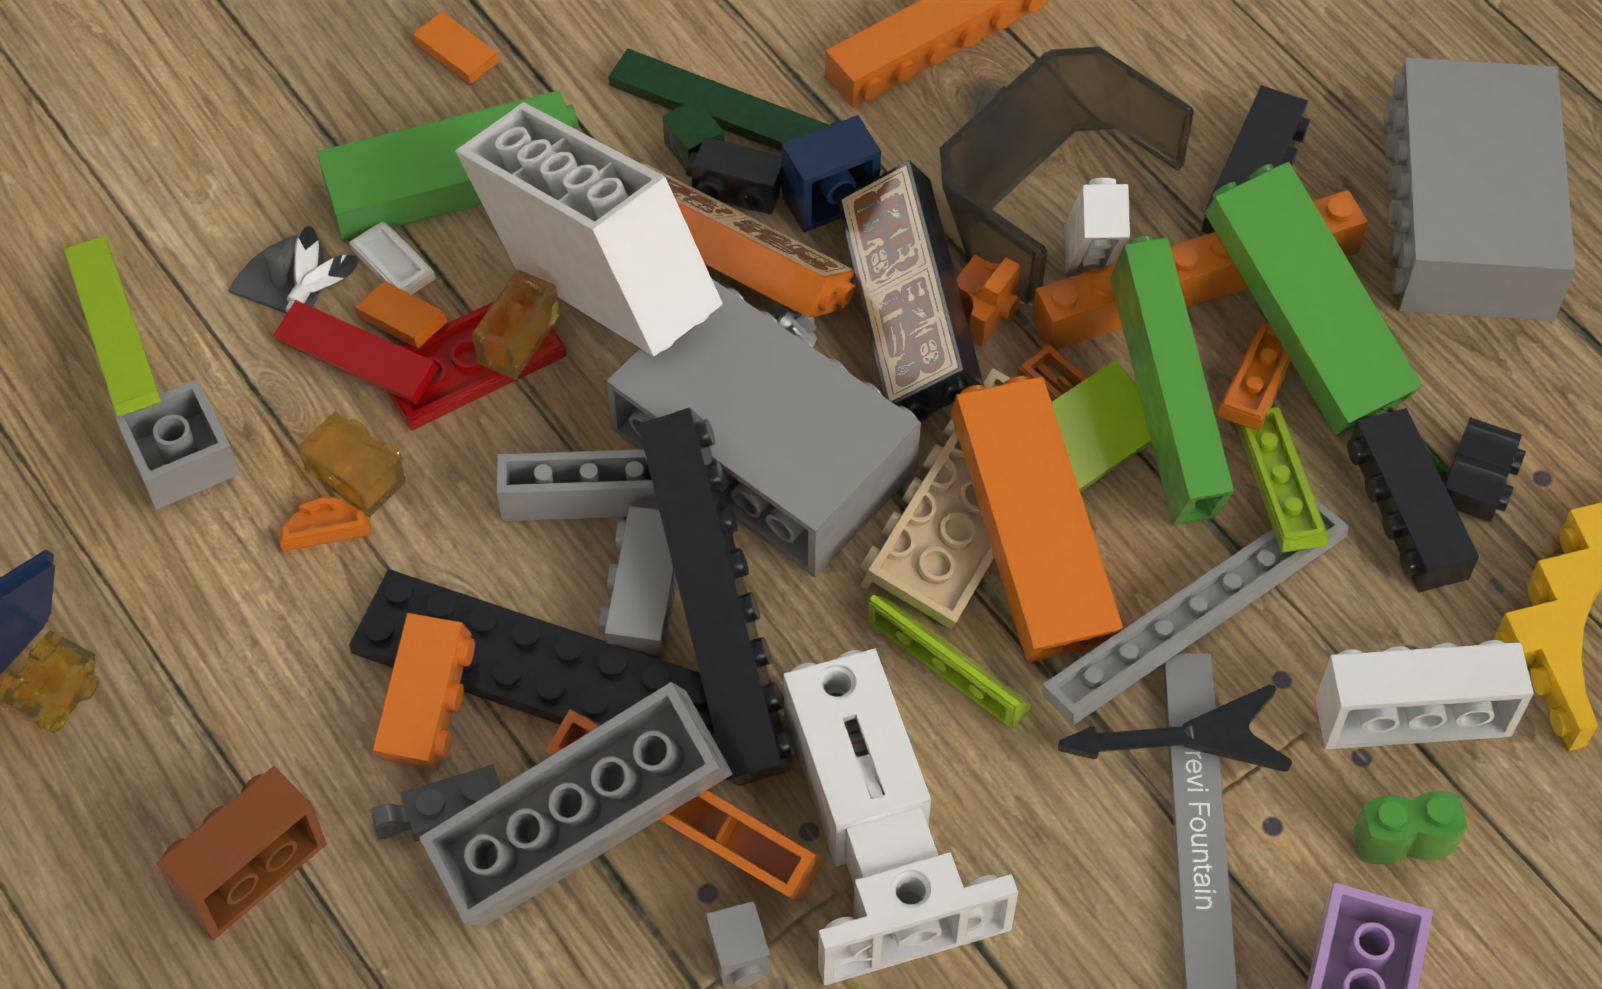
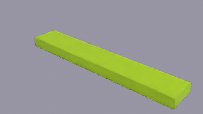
(112, 326)

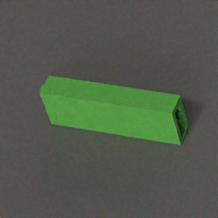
(414, 169)
(1311, 297)
(1171, 381)

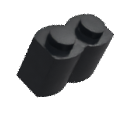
(1482, 468)

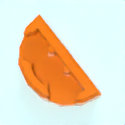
(323, 522)

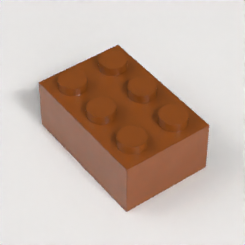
(242, 852)

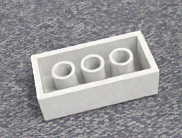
(1423, 694)

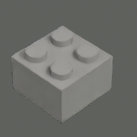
(177, 445)

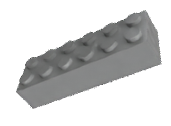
(575, 805)

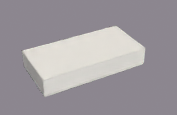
(392, 258)

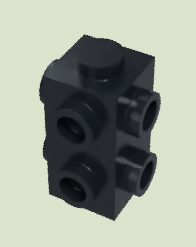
(737, 174)

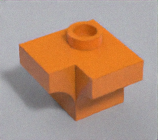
(988, 295)

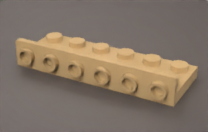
(940, 541)

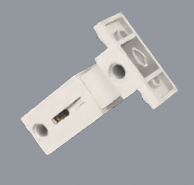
(878, 825)

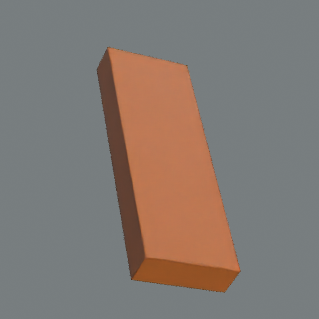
(1256, 380)

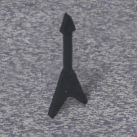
(1217, 732)

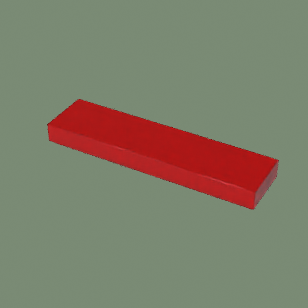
(356, 351)

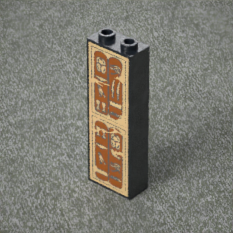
(909, 291)

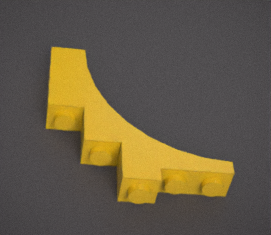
(1554, 626)

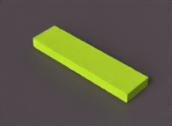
(1283, 484)

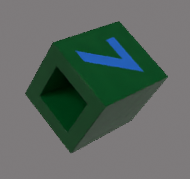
(686, 128)

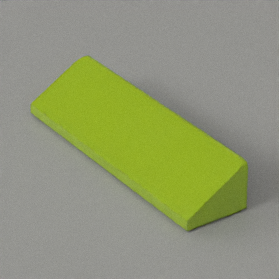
(947, 661)

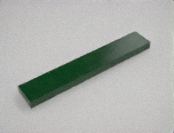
(729, 107)

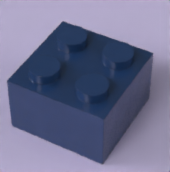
(825, 167)

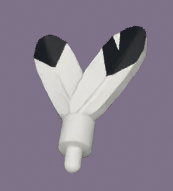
(307, 275)

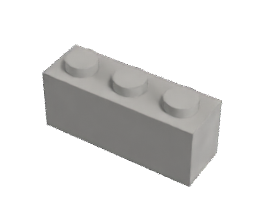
(641, 585)

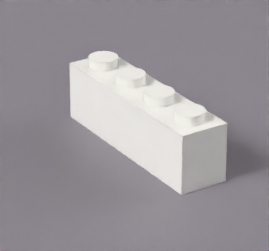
(1097, 226)

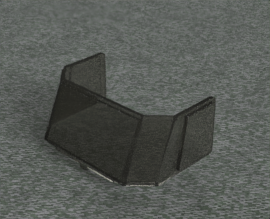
(1028, 122)

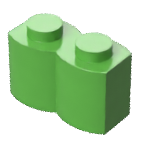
(1416, 828)

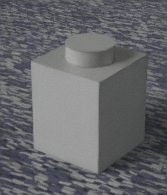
(738, 945)

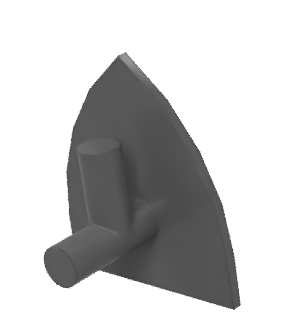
(271, 276)

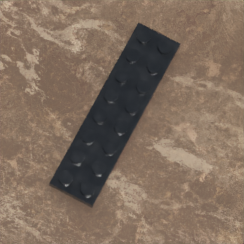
(522, 657)

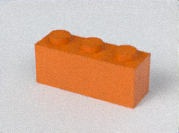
(424, 692)

